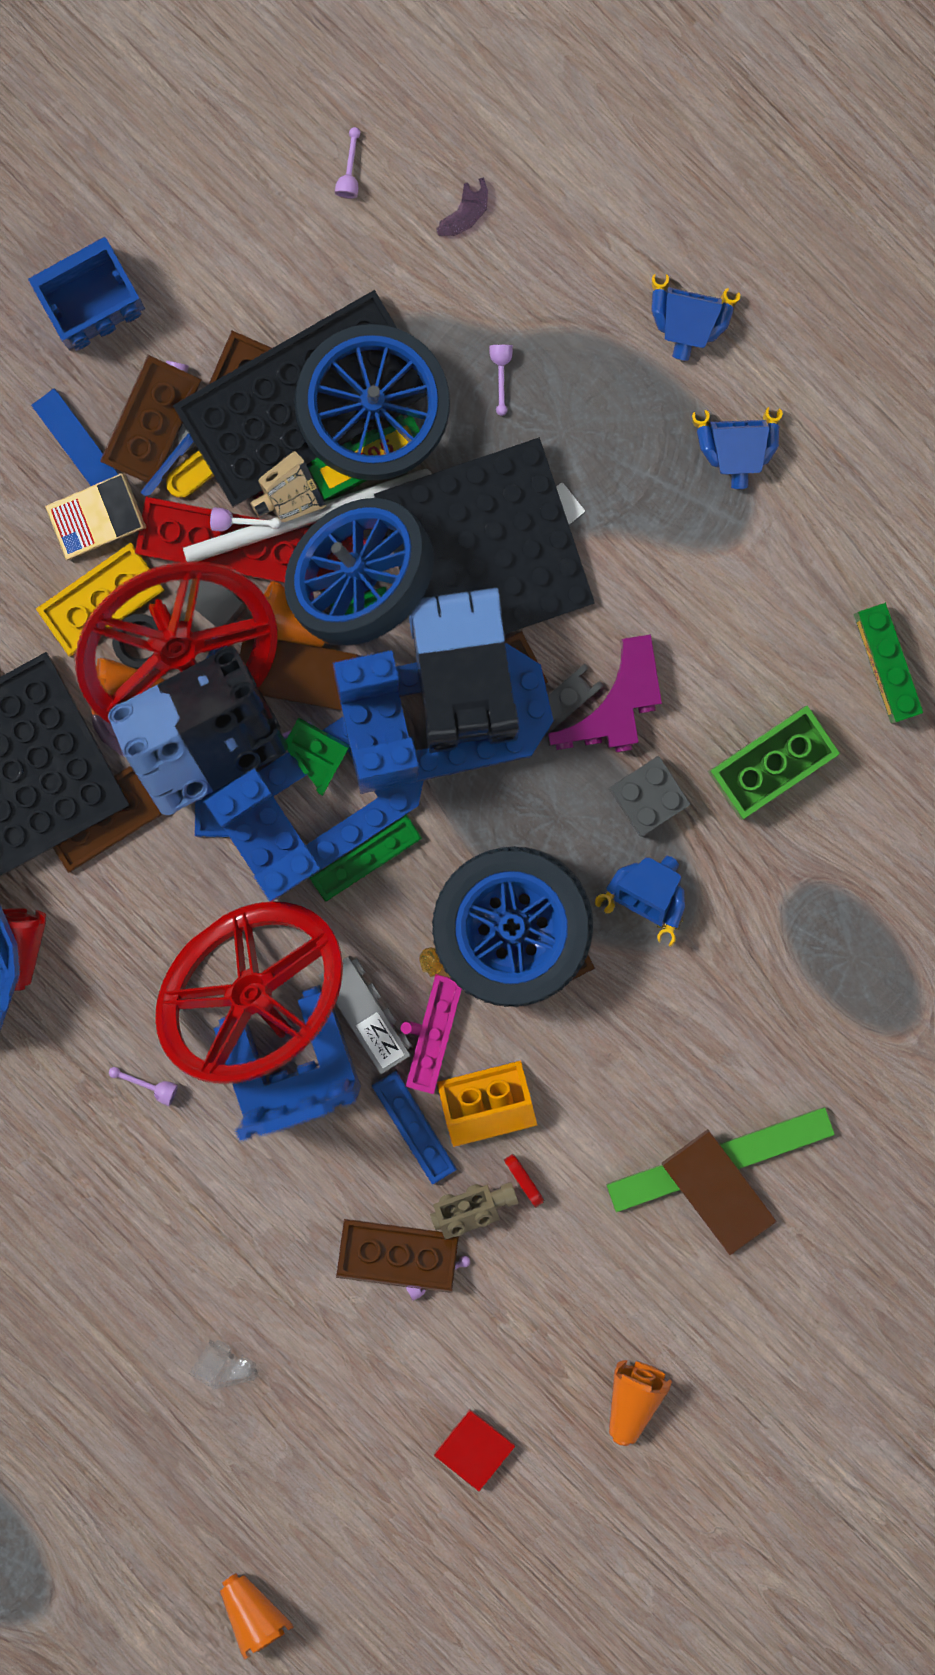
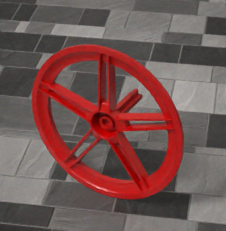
(174, 642)
(249, 993)

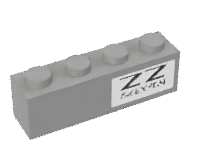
(368, 1019)

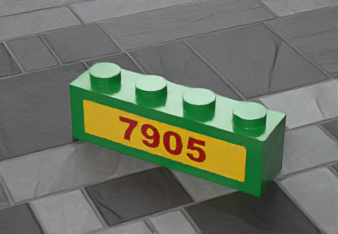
(332, 483)
(888, 663)

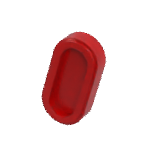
(524, 1180)

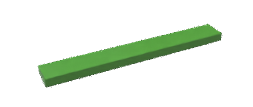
(741, 1150)

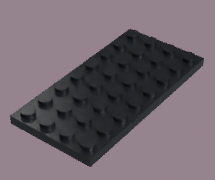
(249, 415)

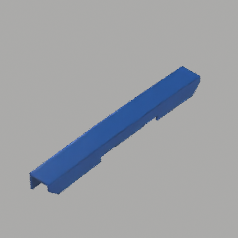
(157, 478)

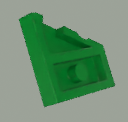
(316, 753)

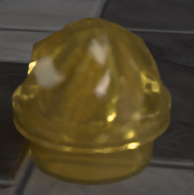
(430, 962)

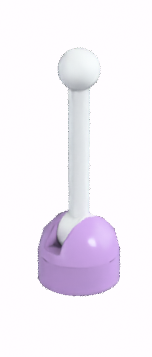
(222, 519)

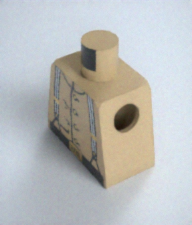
(288, 490)

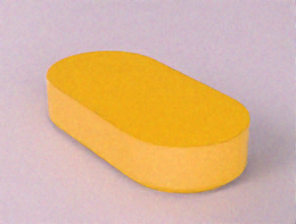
(188, 476)

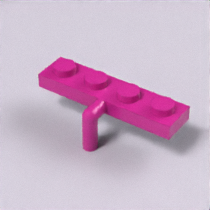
(432, 1034)

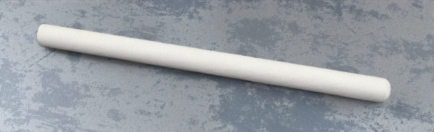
(258, 533)

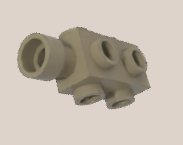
(471, 1209)

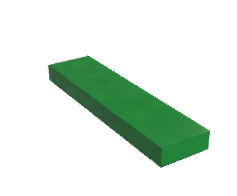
(365, 858)

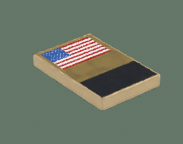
(95, 516)

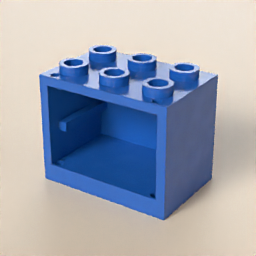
(87, 294)

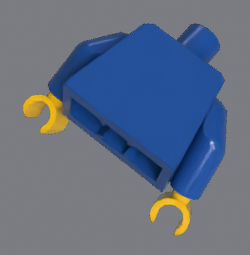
(690, 317)
(739, 445)
(650, 891)

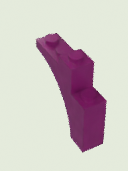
(633, 688)

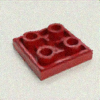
(474, 1450)

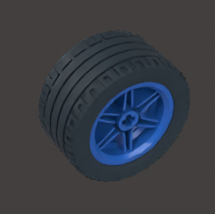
(472, 957)

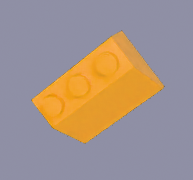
(486, 1103)

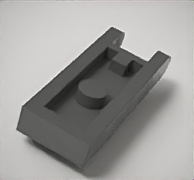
(570, 696)

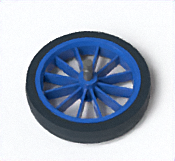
(372, 402)
(359, 571)

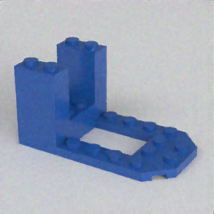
(378, 732)
(270, 841)
(298, 1095)

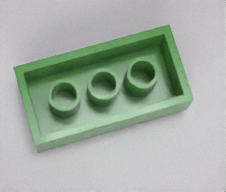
(773, 762)

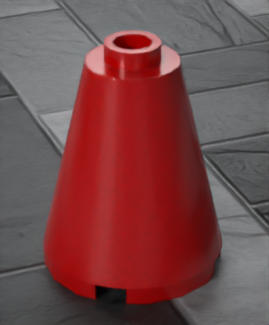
(28, 934)

